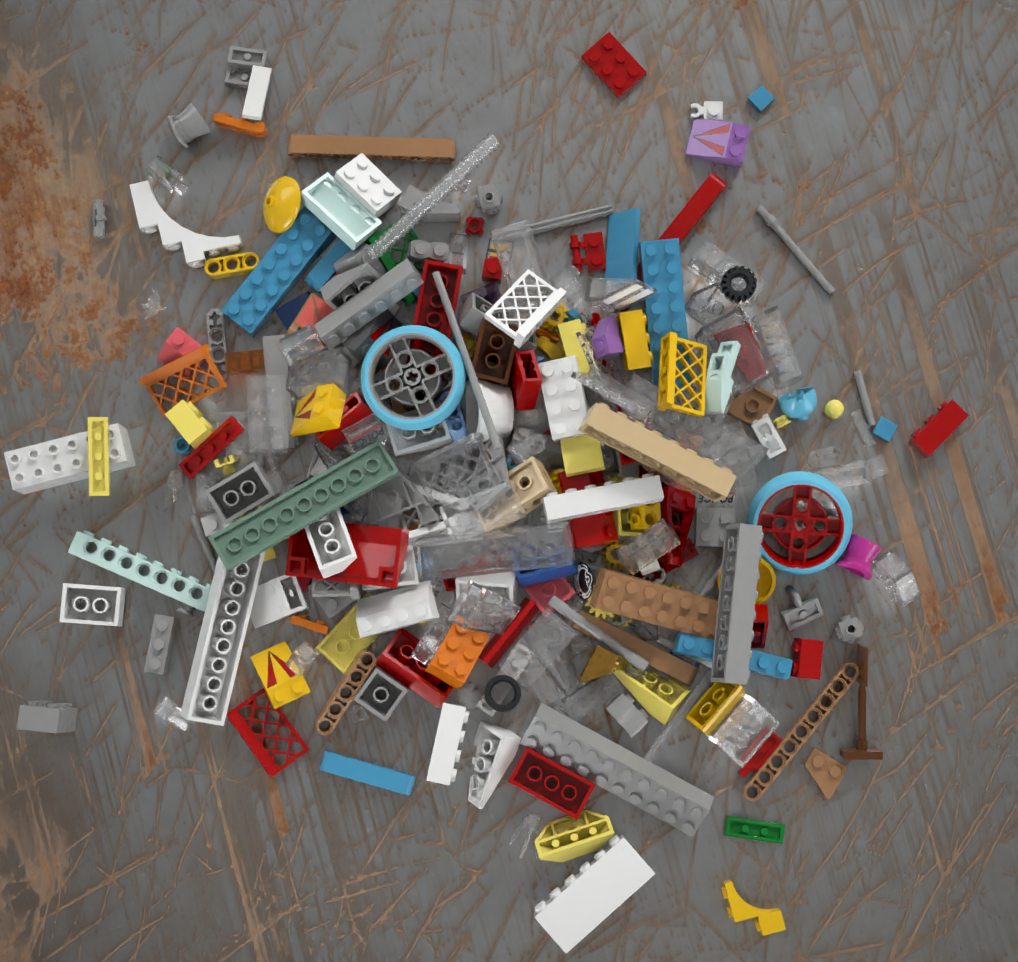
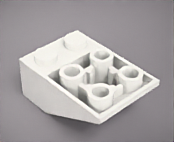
(277, 600)

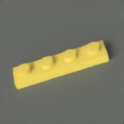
(98, 456)

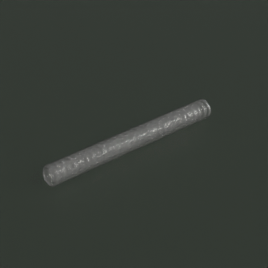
(433, 197)

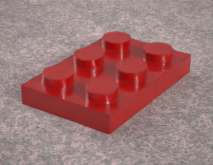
(613, 65)

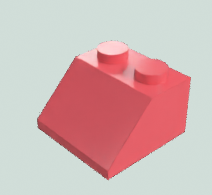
(176, 346)

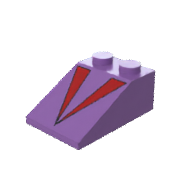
(718, 141)

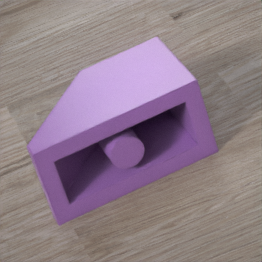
(607, 338)

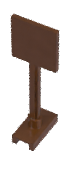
(861, 751)

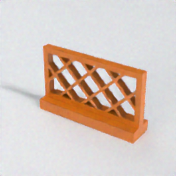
(177, 365)

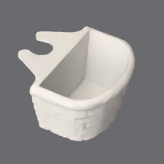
(500, 406)

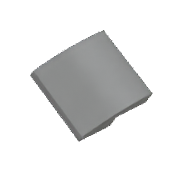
(240, 65)

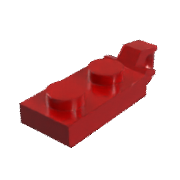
(761, 755)

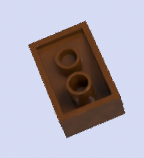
(493, 353)

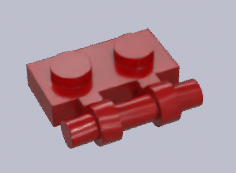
(594, 252)

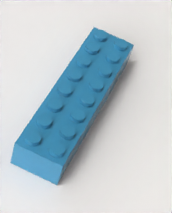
(278, 272)
(666, 308)

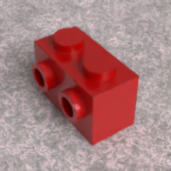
(806, 658)

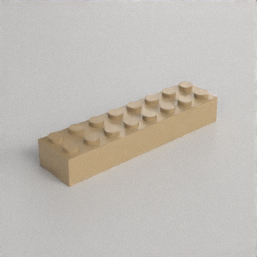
(657, 452)

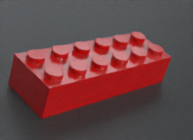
(430, 309)

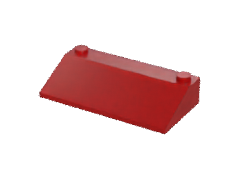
(378, 550)

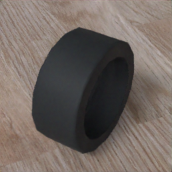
(517, 693)

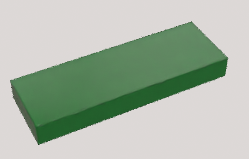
(754, 829)

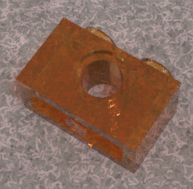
(245, 362)

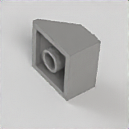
(357, 258)

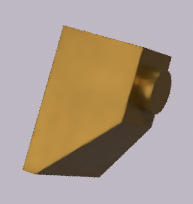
(599, 664)

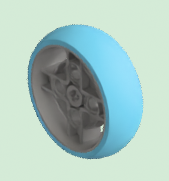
(445, 363)

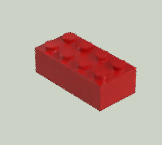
(552, 783)

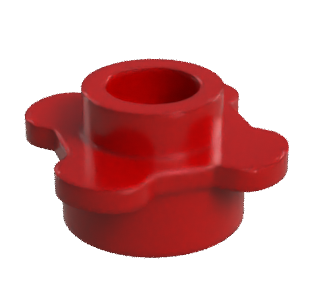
(474, 221)

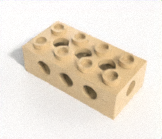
(531, 483)

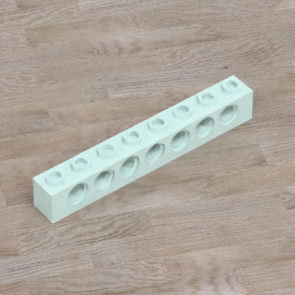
(80, 548)

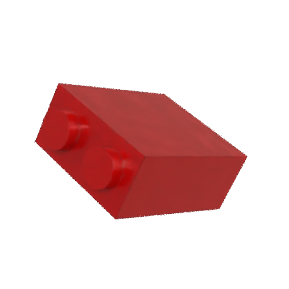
(525, 380)

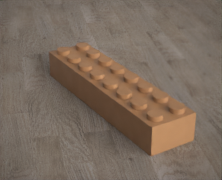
(655, 603)

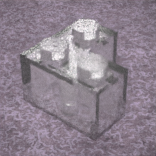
(896, 577)

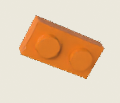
(302, 620)

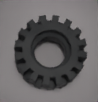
(742, 273)

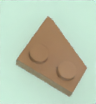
(825, 771)

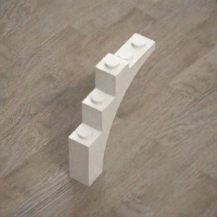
(195, 245)

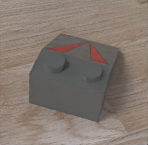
(363, 339)

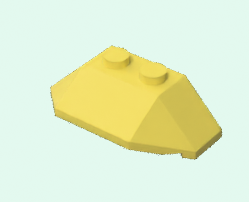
(572, 837)

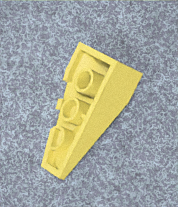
(655, 693)

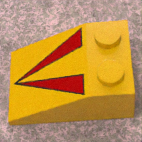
(319, 410)
(277, 679)

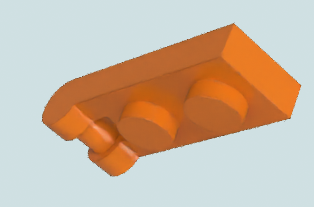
(241, 125)

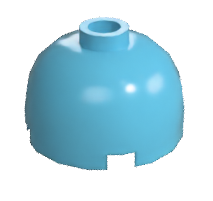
(799, 403)

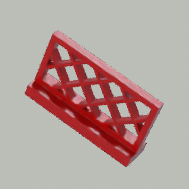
(501, 643)
(257, 746)

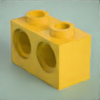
(644, 516)

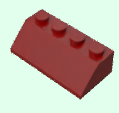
(592, 529)
(398, 663)

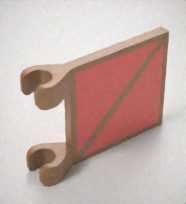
(311, 313)

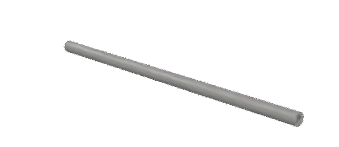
(466, 360)

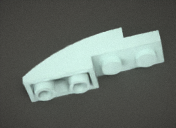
(719, 377)

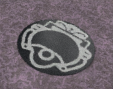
(583, 581)

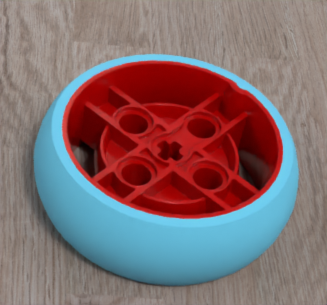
(814, 511)

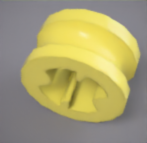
(781, 421)

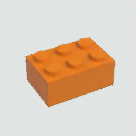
(457, 655)

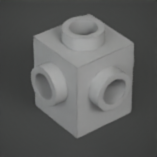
(488, 198)
(842, 629)

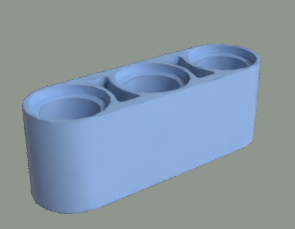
(455, 421)

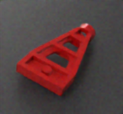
(682, 502)

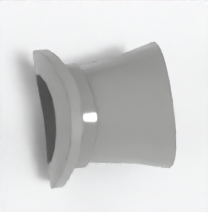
(187, 125)

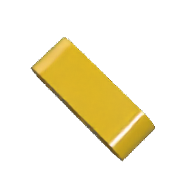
(223, 263)

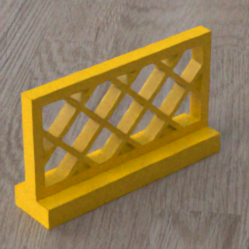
(667, 369)

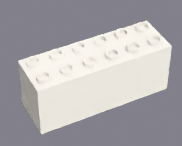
(63, 460)
(593, 893)

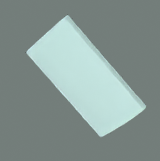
(340, 211)

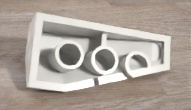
(494, 754)

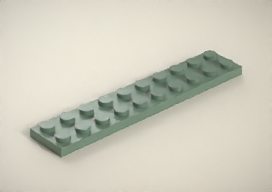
(303, 505)

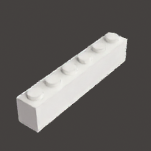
(603, 498)

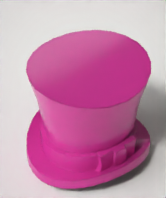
(859, 556)

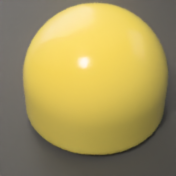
(834, 409)

